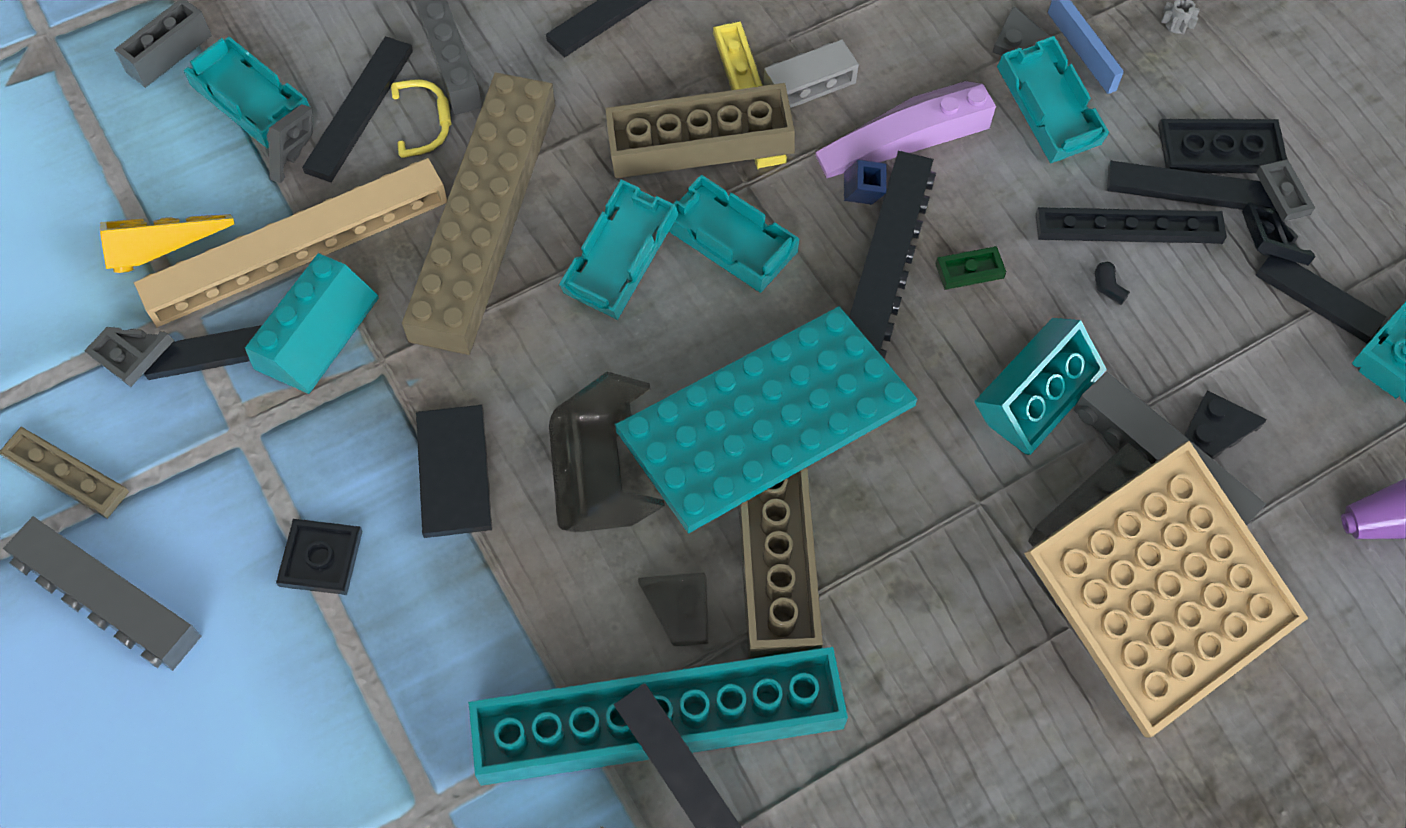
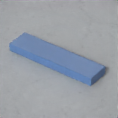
(1086, 44)

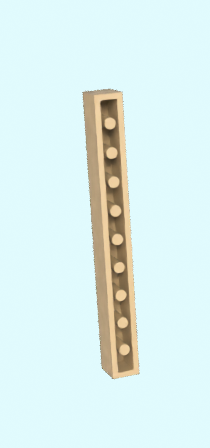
(290, 242)

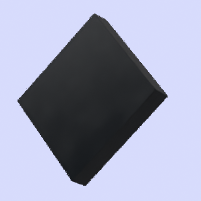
(319, 556)

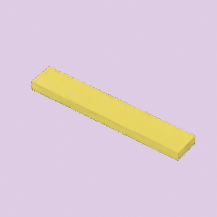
(740, 69)

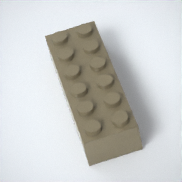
(700, 130)
(780, 570)

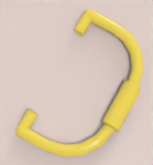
(443, 112)

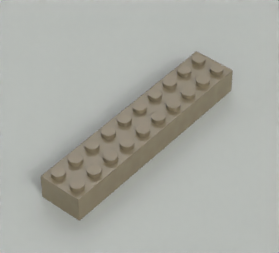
(479, 215)

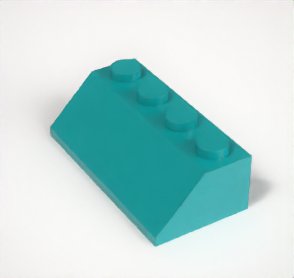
(311, 324)
(1041, 384)

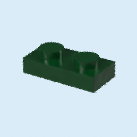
(970, 268)

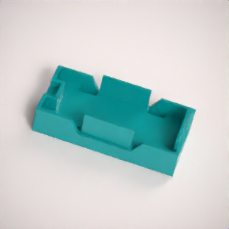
(244, 94)
(1052, 99)
(733, 234)
(619, 249)
(1387, 362)

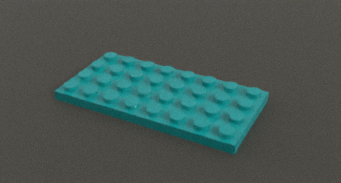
(764, 418)

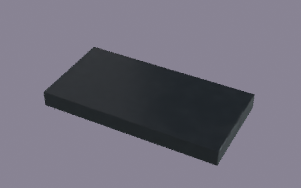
(1221, 144)
(453, 471)

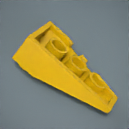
(136, 243)

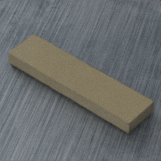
(64, 472)

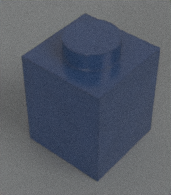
(865, 182)

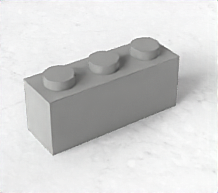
(814, 72)

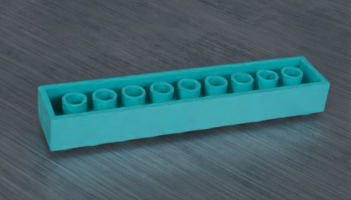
(706, 704)

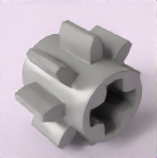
(1180, 16)

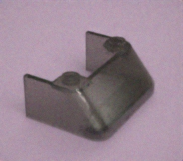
(588, 459)

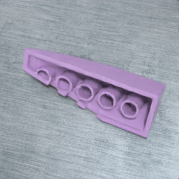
(912, 127)

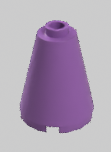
(1378, 515)

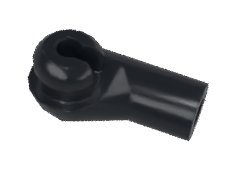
(1106, 282)

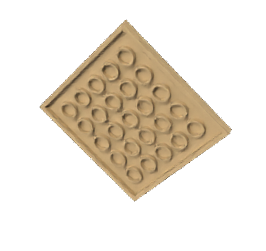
(1166, 588)

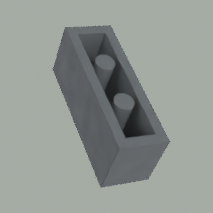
(163, 42)

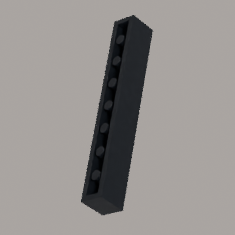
(892, 248)

